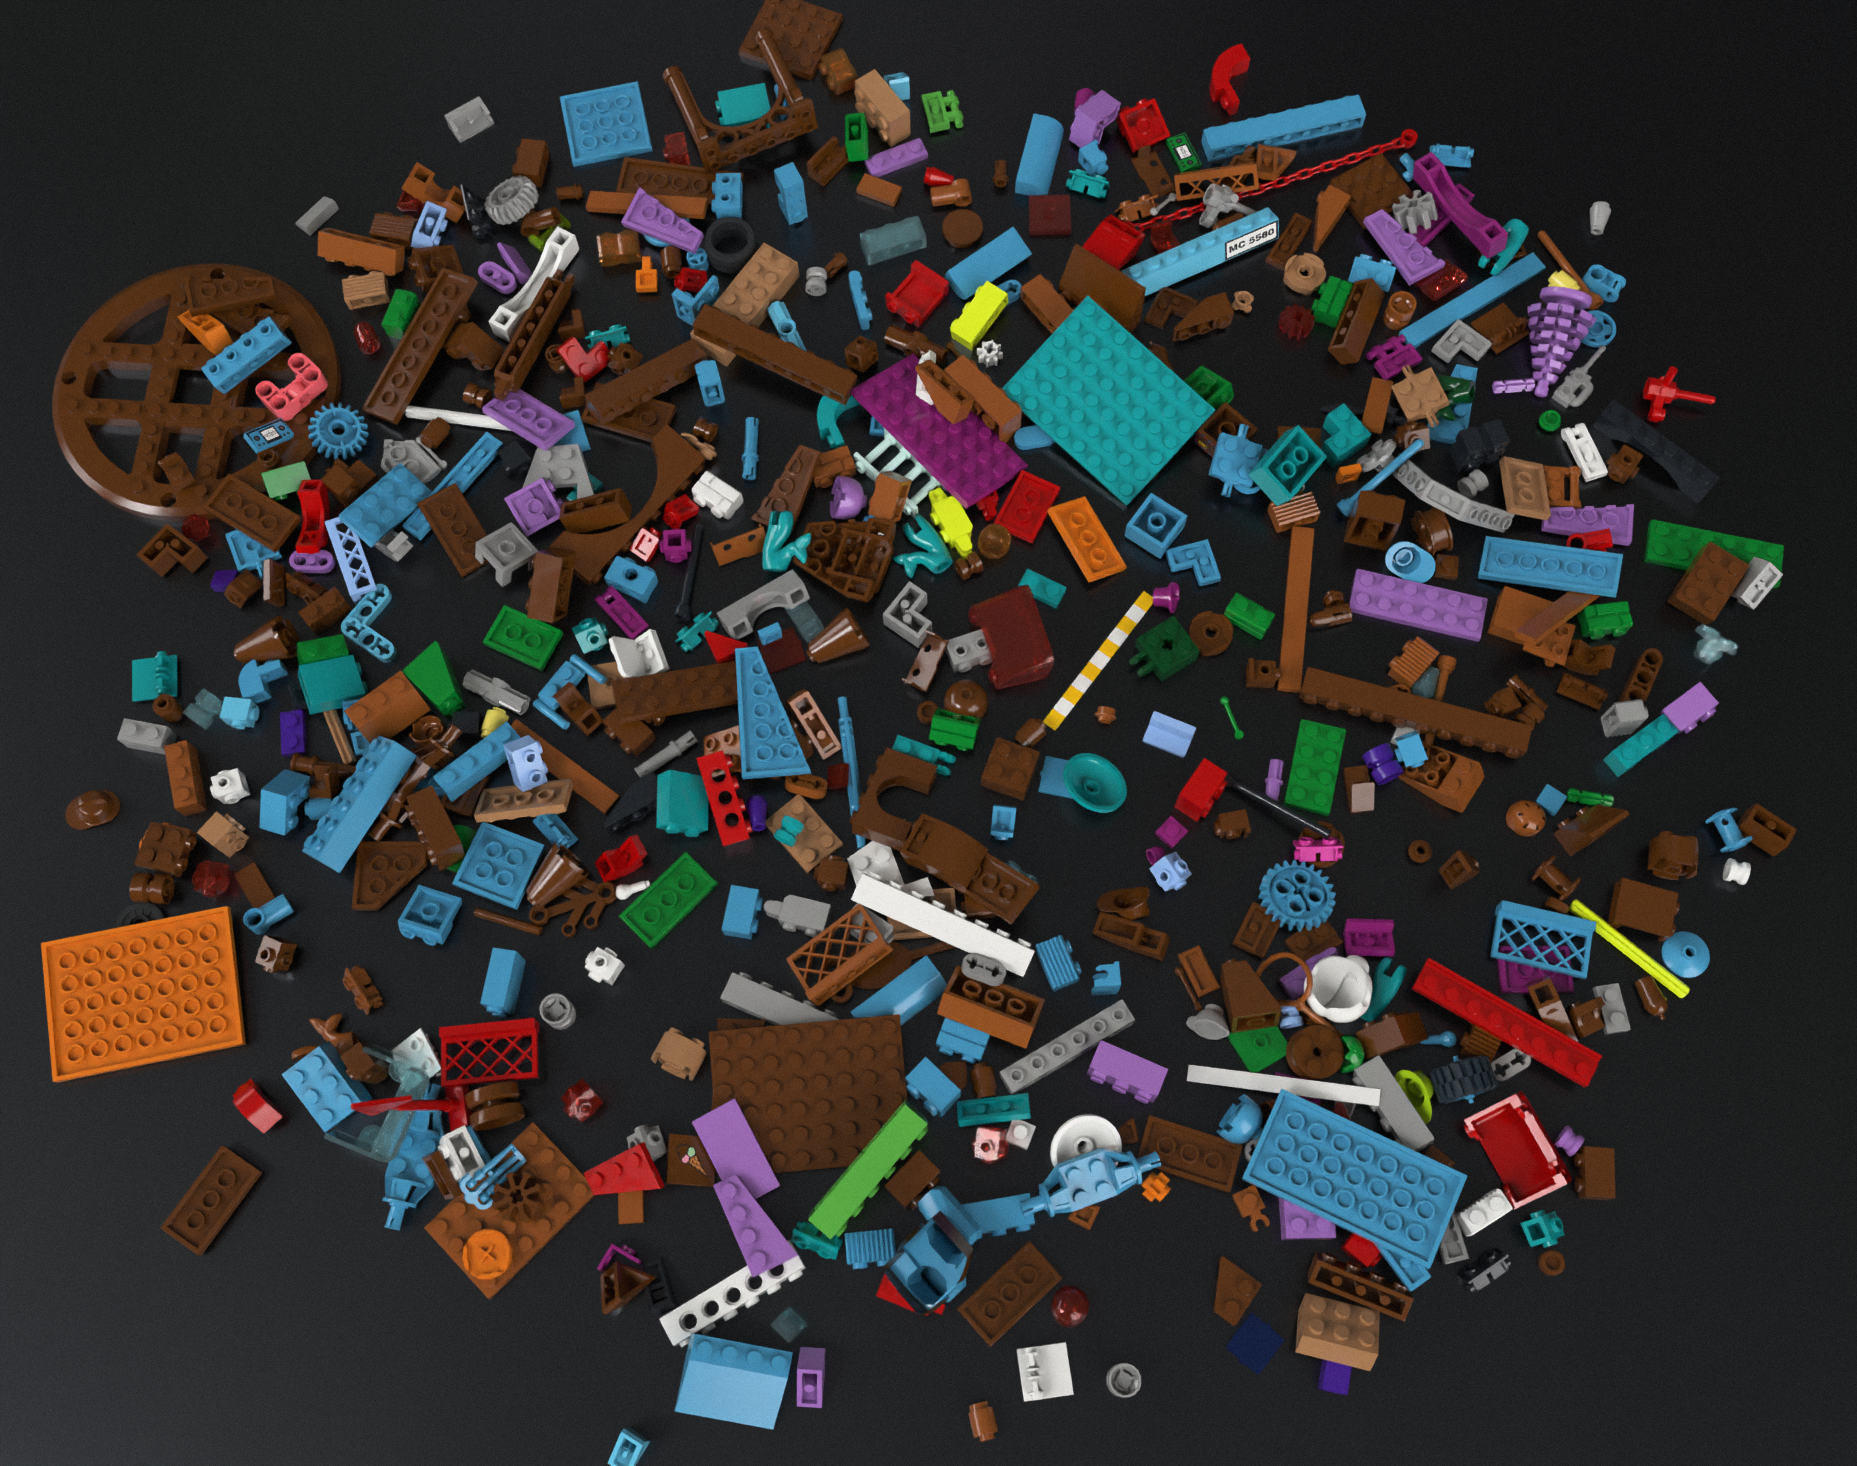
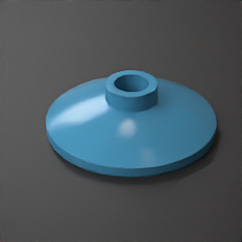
(1678, 961)

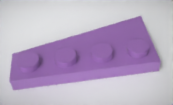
(661, 223)
(755, 1232)

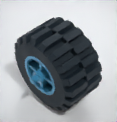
(1463, 1079)

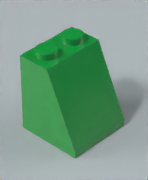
(435, 680)

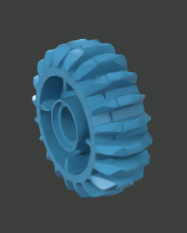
(341, 418)

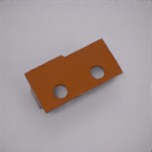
(740, 546)

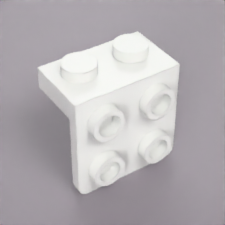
(639, 656)

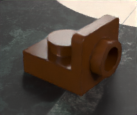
(177, 471)

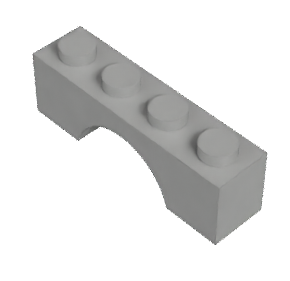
(782, 592)

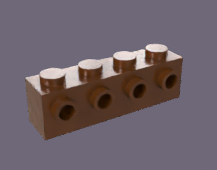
(1356, 321)
(1360, 1286)

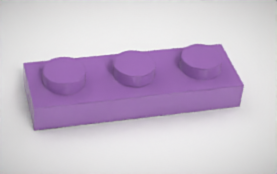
(896, 158)

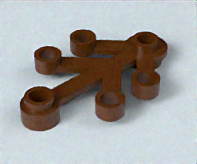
(578, 903)

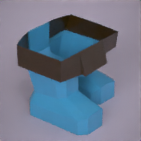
(936, 1254)

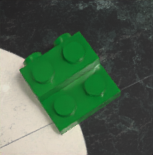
(1210, 387)

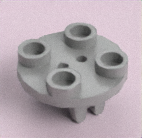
(1378, 457)

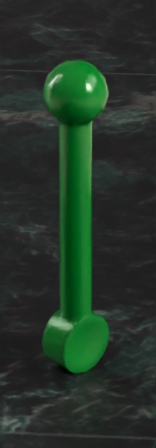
(1238, 733)

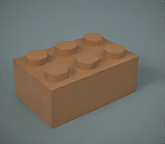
(882, 108)
(1338, 1332)

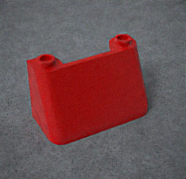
(1519, 1149)

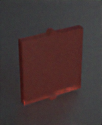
(783, 651)

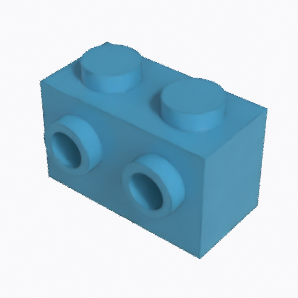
(728, 195)

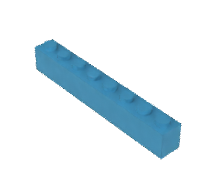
(1284, 127)

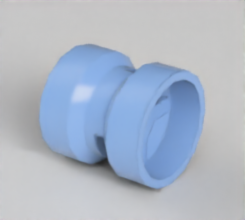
(1290, 1017)

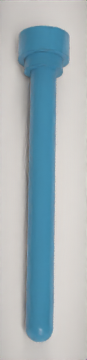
(1347, 505)

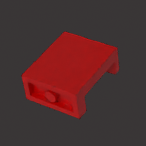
(918, 294)

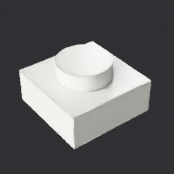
(1020, 1133)

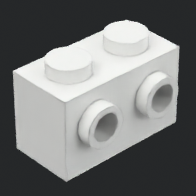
(461, 1153)

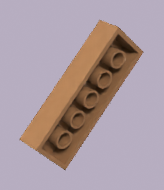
(752, 291)

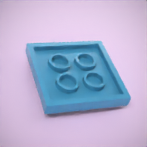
(499, 865)

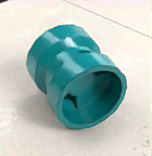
(788, 831)

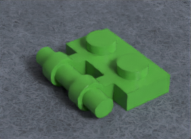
(936, 113)

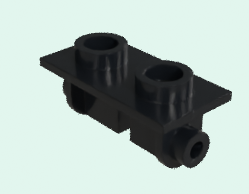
(1475, 1274)

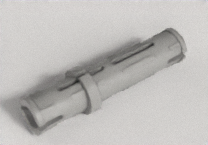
(667, 754)

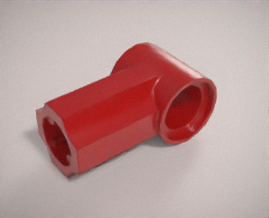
(1593, 540)

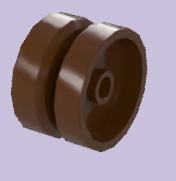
(494, 1106)

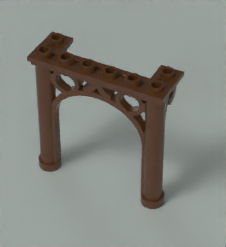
(755, 134)

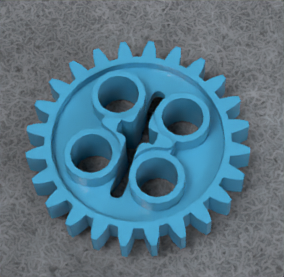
(1297, 895)

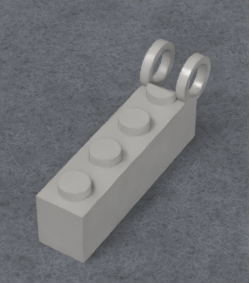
(1394, 1106)

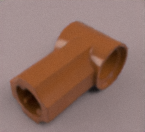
(957, 193)

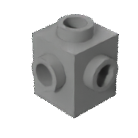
(653, 1140)

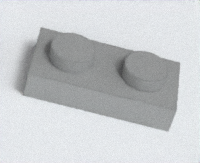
(1613, 1012)

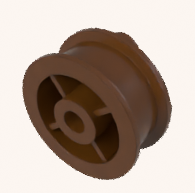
(1432, 530)
(1327, 1049)

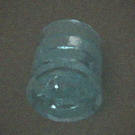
(204, 709)

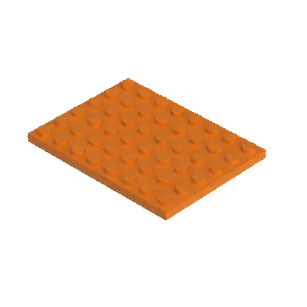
(142, 994)

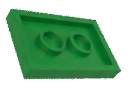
(523, 638)

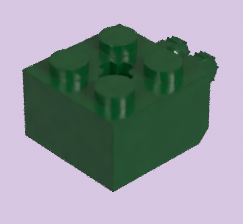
(1165, 662)

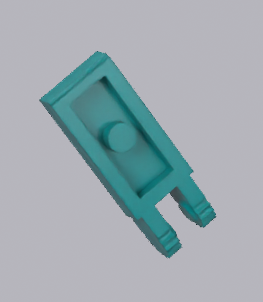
(923, 753)

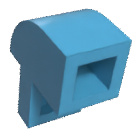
(254, 679)

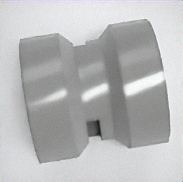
(816, 281)
(1471, 485)

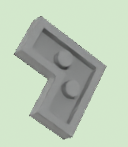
(1461, 338)

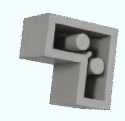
(904, 615)

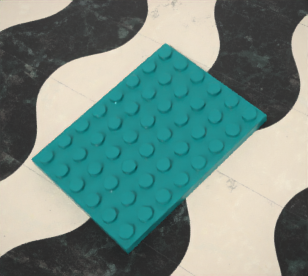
(1107, 401)

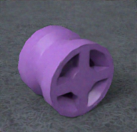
(1569, 1141)

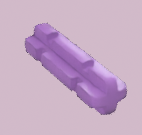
(1514, 385)

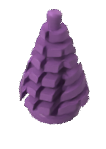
(1557, 332)

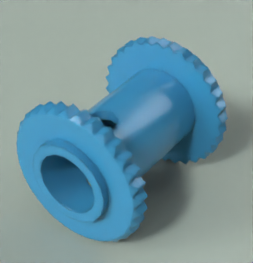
(1730, 833)

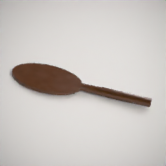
(894, 964)

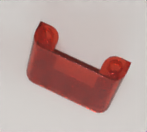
(1013, 637)

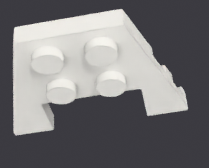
(880, 860)

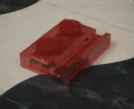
(1442, 281)

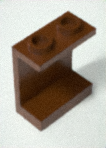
(1644, 908)

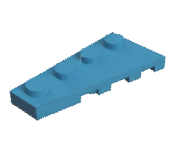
(1448, 430)

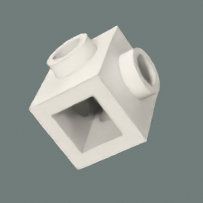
(229, 786)
(611, 965)

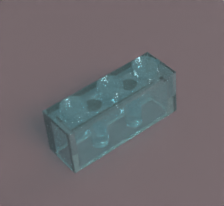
(893, 240)

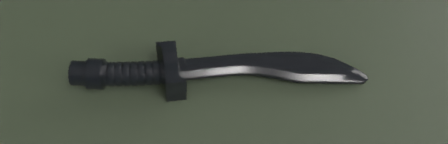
(1390, 418)

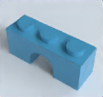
(792, 195)

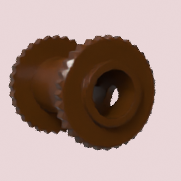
(1556, 878)

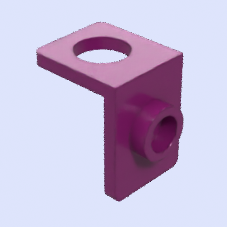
(625, 1250)

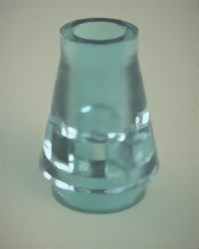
(1426, 684)

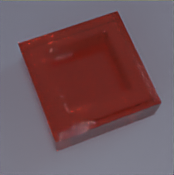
(838, 776)

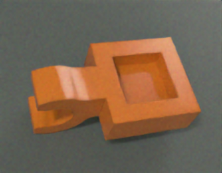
(647, 277)

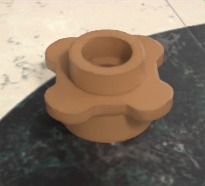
(1242, 296)

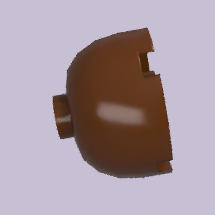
(966, 698)

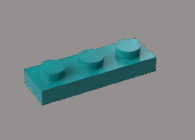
(993, 1109)

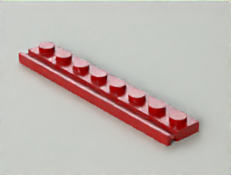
(1507, 1022)

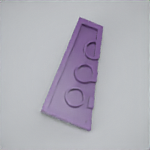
(1403, 250)
(1589, 519)

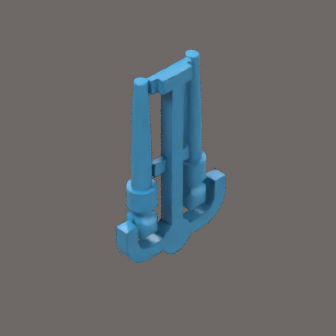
(471, 1196)

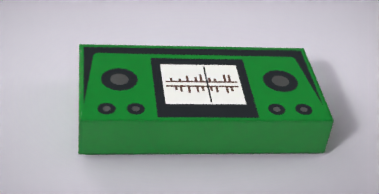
(1183, 153)

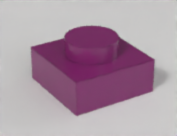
(1171, 832)

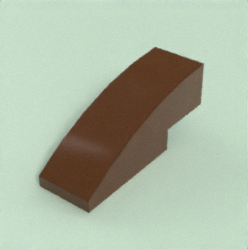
(1132, 935)

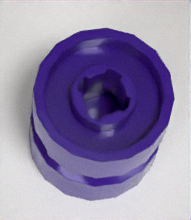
(1382, 763)

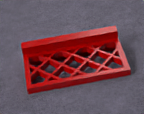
(483, 1032)

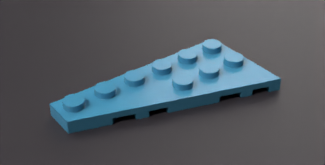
(765, 731)

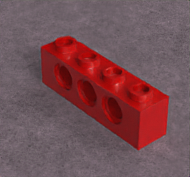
(728, 833)

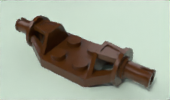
(432, 754)

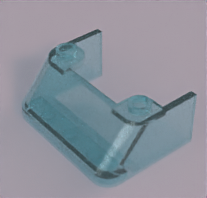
(386, 1141)

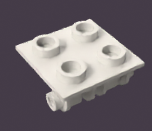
(421, 1052)
(1045, 1372)

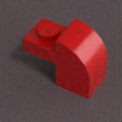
(621, 861)
(256, 1106)

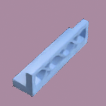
(345, 561)

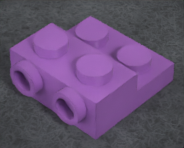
(535, 505)

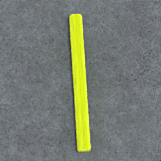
(1630, 950)

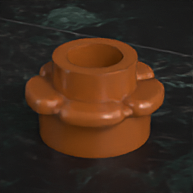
(1105, 714)

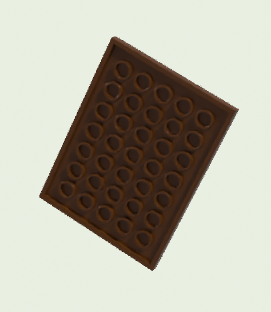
(812, 1086)

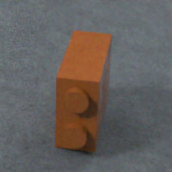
(1513, 611)

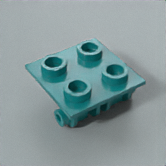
(154, 677)

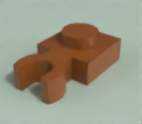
(1249, 1204)

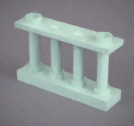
(864, 465)

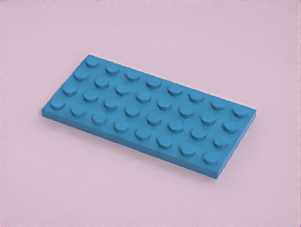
(1355, 1178)

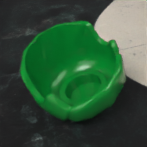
(1353, 1054)

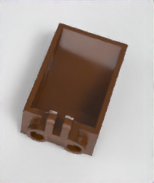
(943, 851)

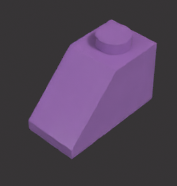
(810, 1377)

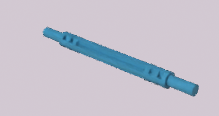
(850, 758)

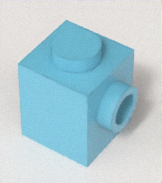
(239, 712)

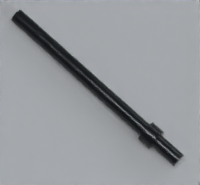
(1277, 806)

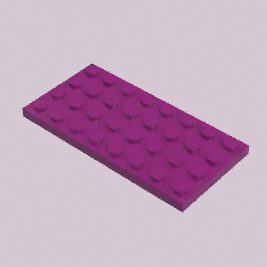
(960, 456)

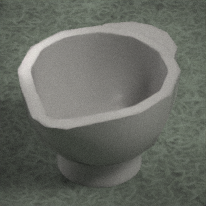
(1209, 1023)

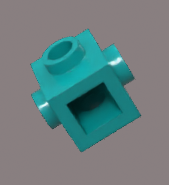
(590, 634)
(1543, 1228)

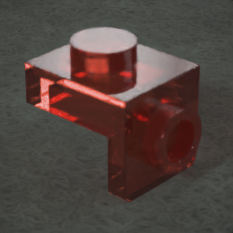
(1162, 237)

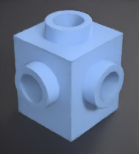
(1171, 872)

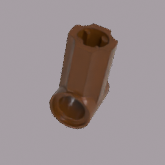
(540, 220)

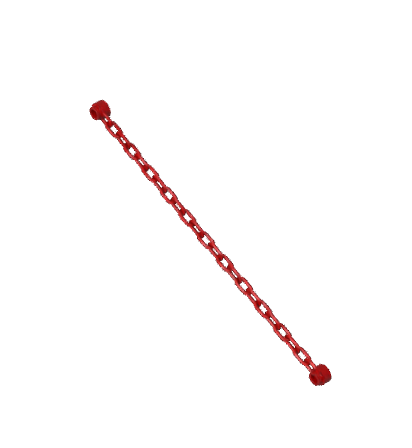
(1407, 134)

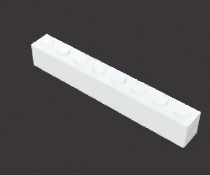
(941, 923)

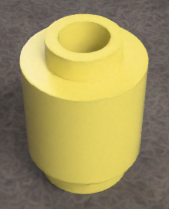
(1562, 279)
(493, 720)

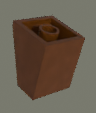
(1247, 998)

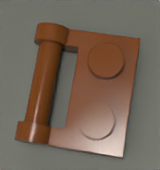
(1555, 486)

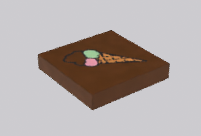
(688, 1162)

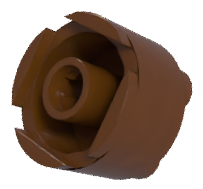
(1673, 856)

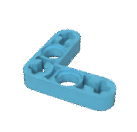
(363, 622)

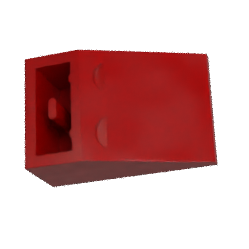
(1114, 242)

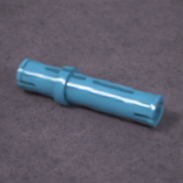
(750, 454)

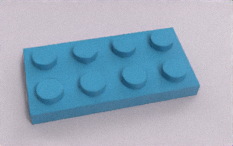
(384, 505)

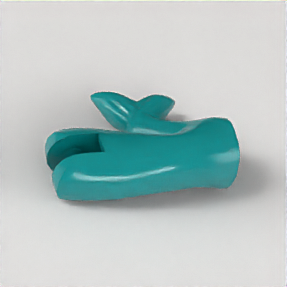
(1517, 233)
(779, 529)
(938, 556)
(1383, 988)

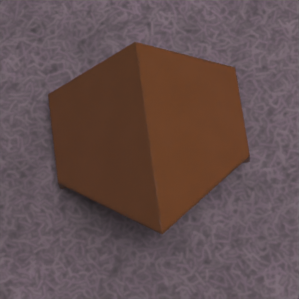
(621, 1285)

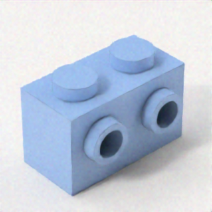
(429, 226)
(526, 763)

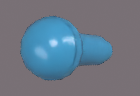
(1446, 1038)

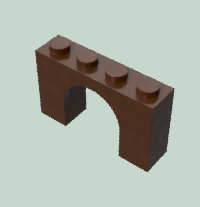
(892, 770)

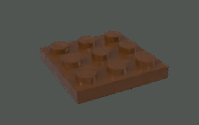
(1372, 187)

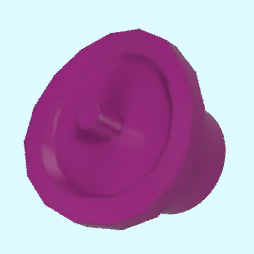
(1167, 597)

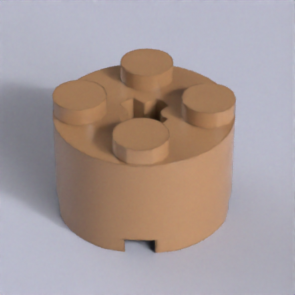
(679, 1054)

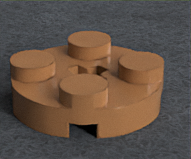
(1300, 283)

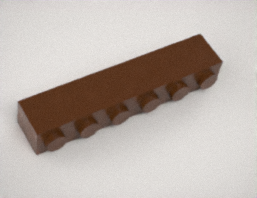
(644, 382)

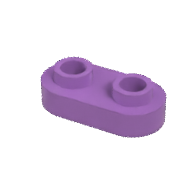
(498, 279)
(313, 562)

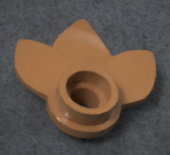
(703, 448)

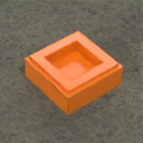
(1348, 473)

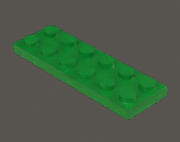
(1678, 545)

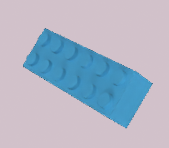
(359, 803)

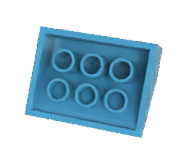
(733, 1381)

